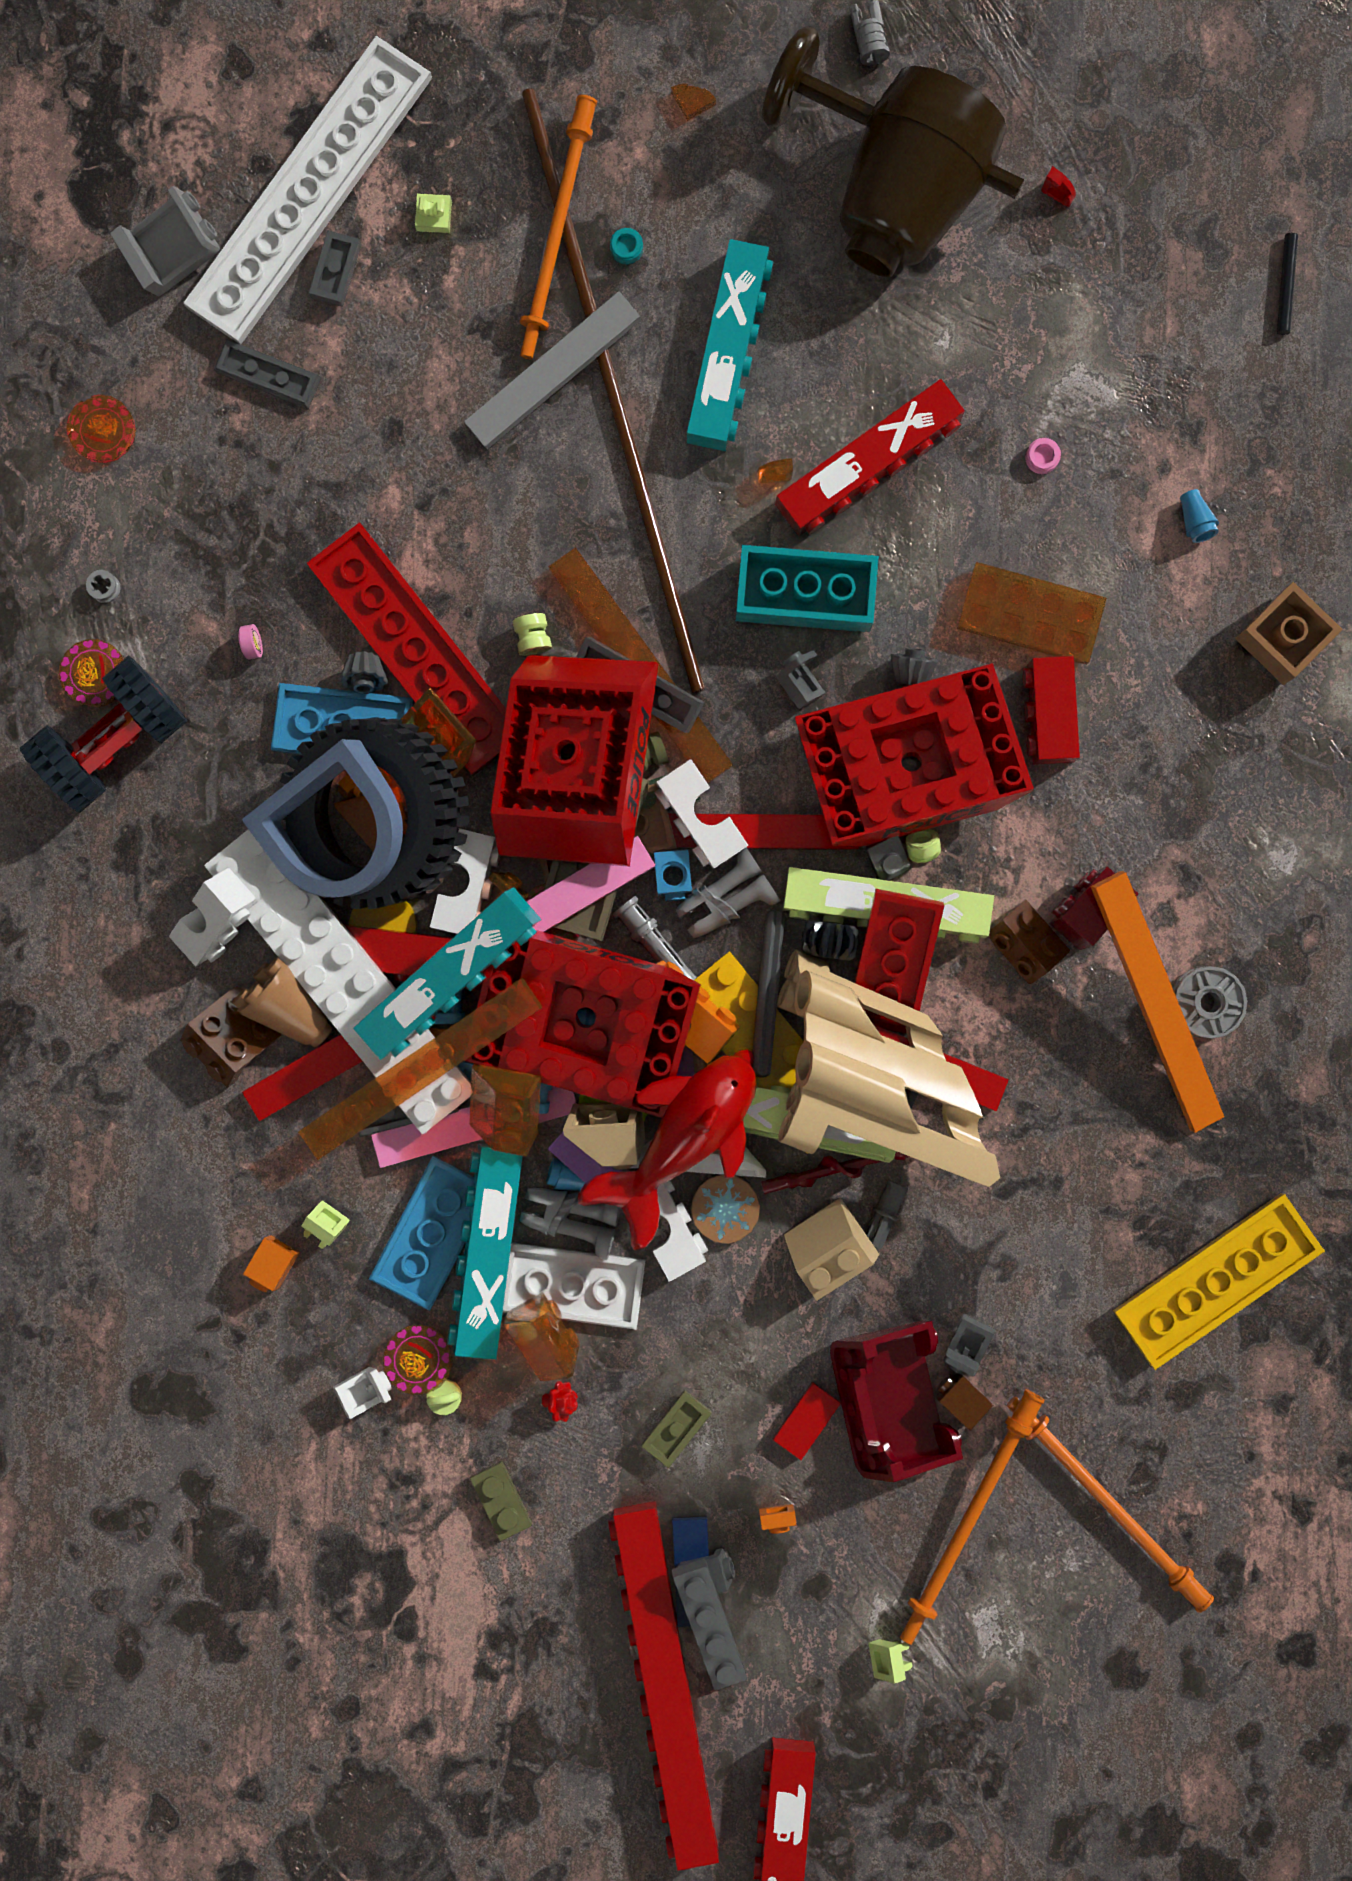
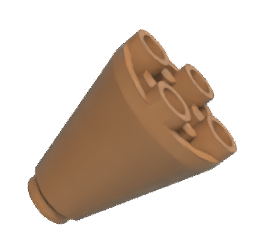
(283, 1005)

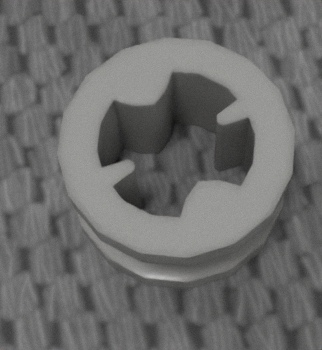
(113, 590)

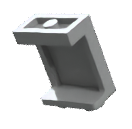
(168, 243)

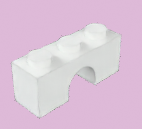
(713, 842)
(477, 857)
(221, 908)
(681, 1249)

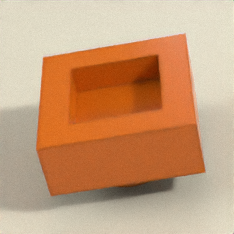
(777, 1518)

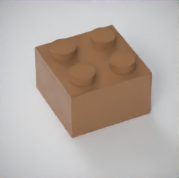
(1288, 633)

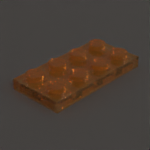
(1031, 613)

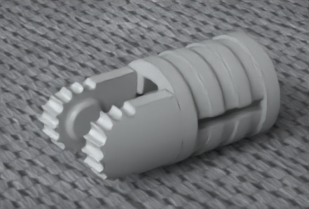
(870, 34)

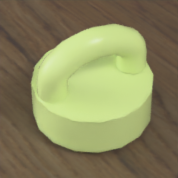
(923, 846)
(445, 1399)

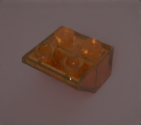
(543, 1338)

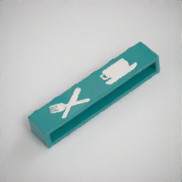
(728, 344)
(448, 973)
(486, 1253)

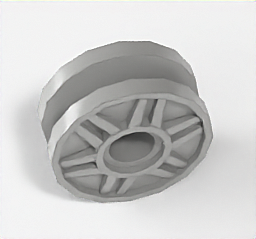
(1228, 997)

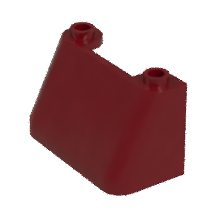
(892, 1403)

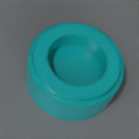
(626, 246)

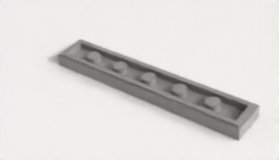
(553, 370)

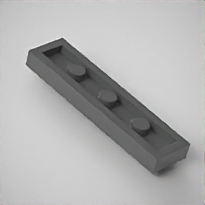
(669, 701)
(709, 1624)

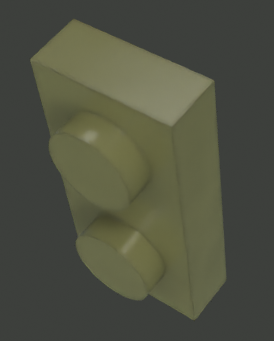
(676, 1428)
(501, 1501)

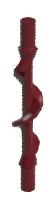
(828, 1166)

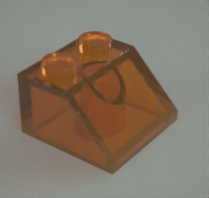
(436, 718)
(505, 1108)

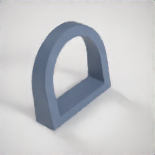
(266, 819)

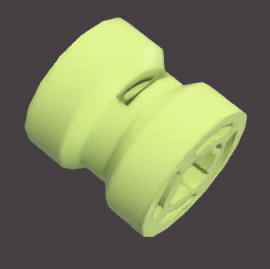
(532, 634)

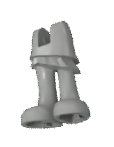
(721, 911)
(555, 1220)

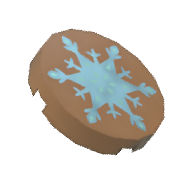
(725, 1209)

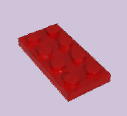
(898, 950)

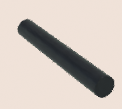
(1287, 283)

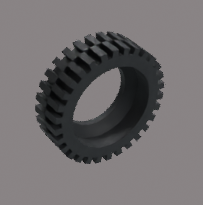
(430, 803)

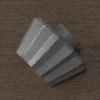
(913, 666)
(363, 673)

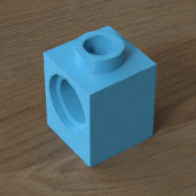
(673, 859)

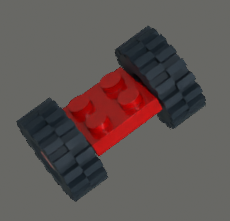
(71, 770)

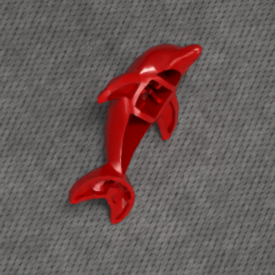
(701, 1117)

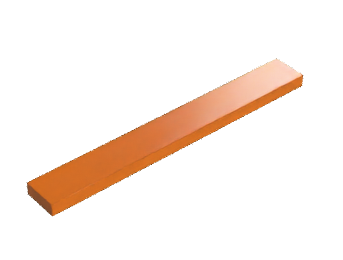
(1157, 1001)

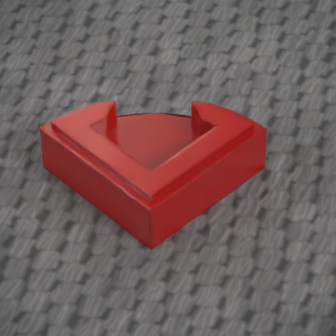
(1059, 187)

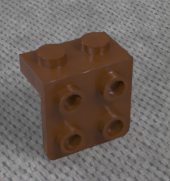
(226, 1039)

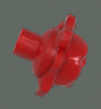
(560, 1401)

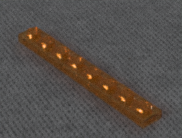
(619, 634)
(420, 1068)

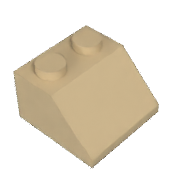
(607, 1133)
(829, 1249)

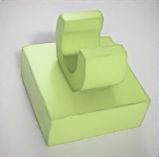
(433, 213)
(324, 1224)
(888, 1660)

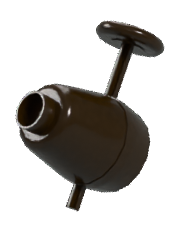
(917, 160)

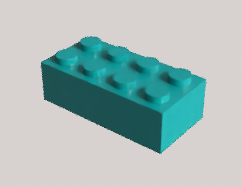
(807, 588)

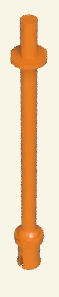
(579, 133)
(1018, 1427)
(1180, 1577)

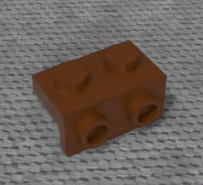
(1028, 942)

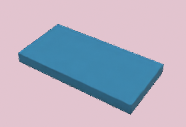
(308, 709)
(426, 1236)

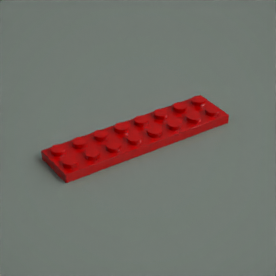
(409, 637)

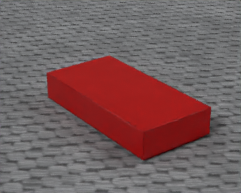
(806, 1420)

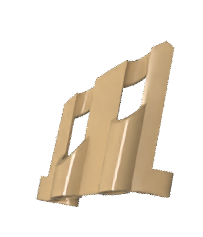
(859, 1078)

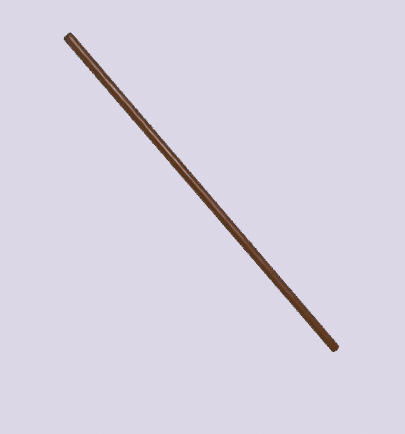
(617, 405)

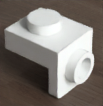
(363, 1391)

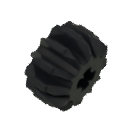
(830, 940)

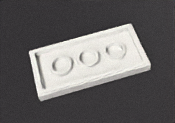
(578, 1282)

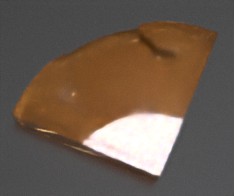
(692, 99)
(776, 471)

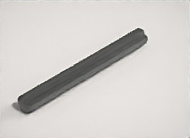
(768, 993)

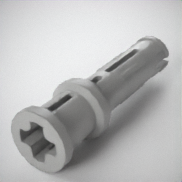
(645, 931)

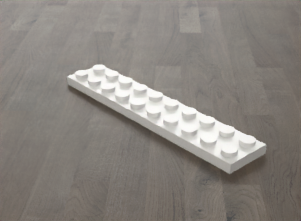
(308, 190)
(331, 969)

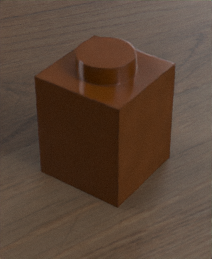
(963, 1400)

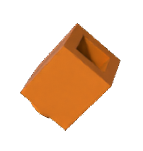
(270, 1264)

